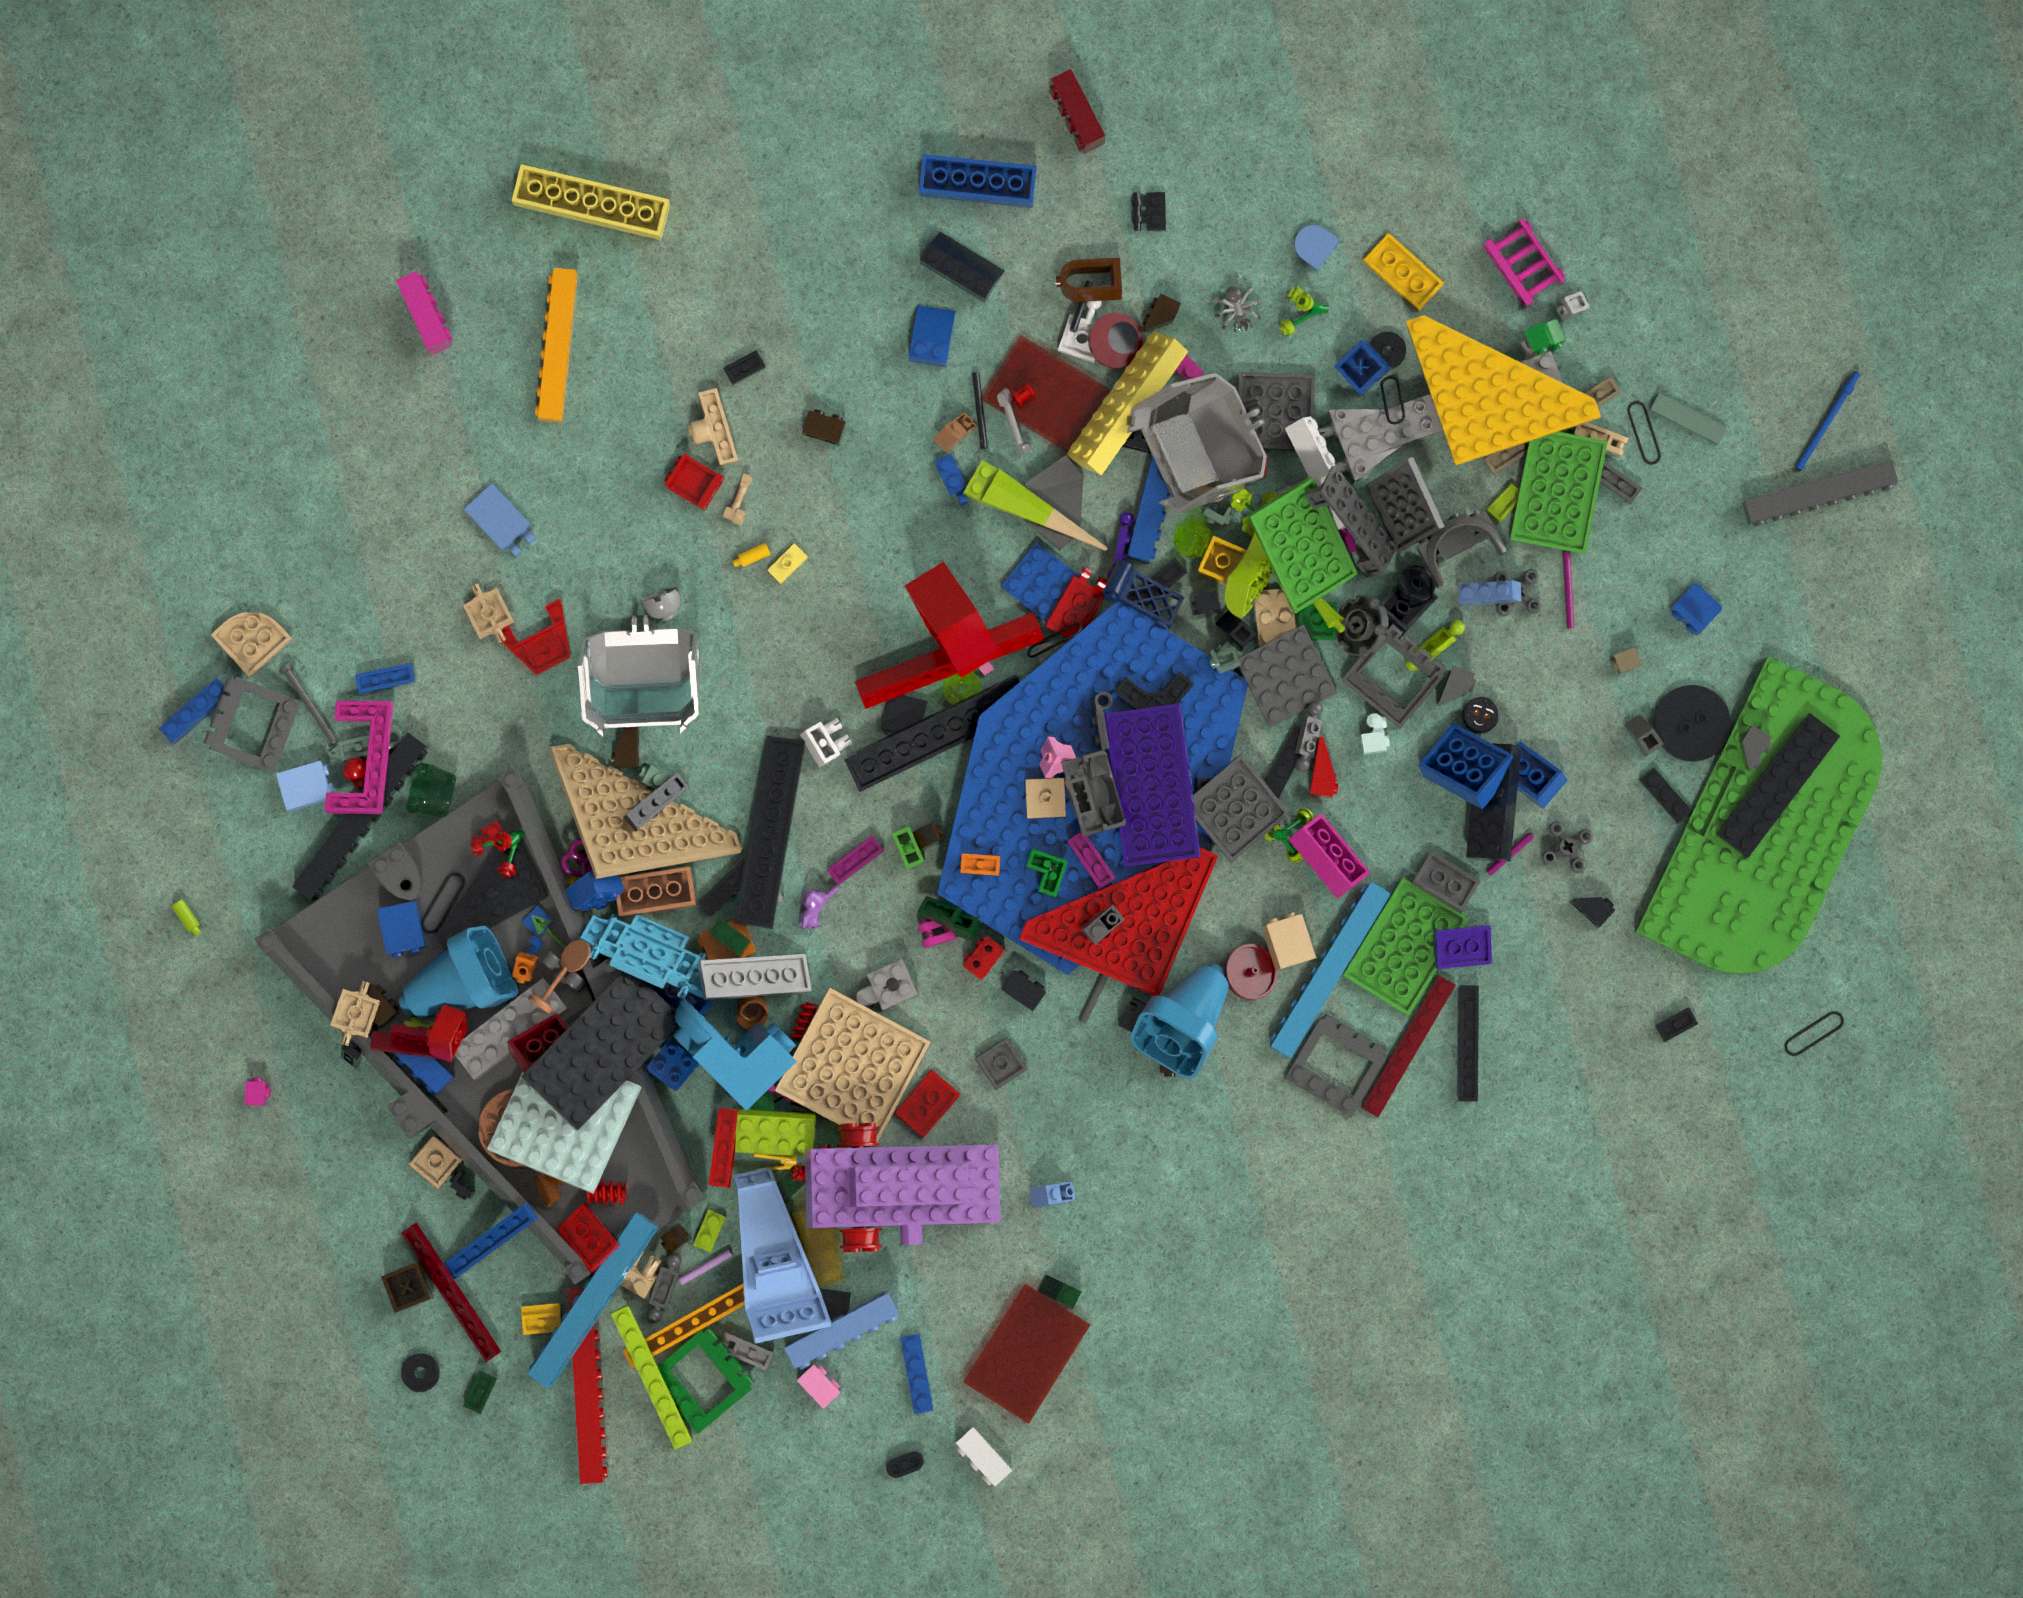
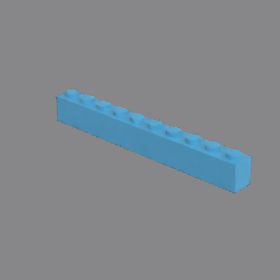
(1330, 970)
(592, 1301)

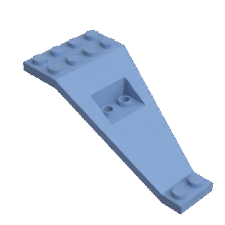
(776, 1274)

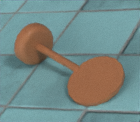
(572, 960)

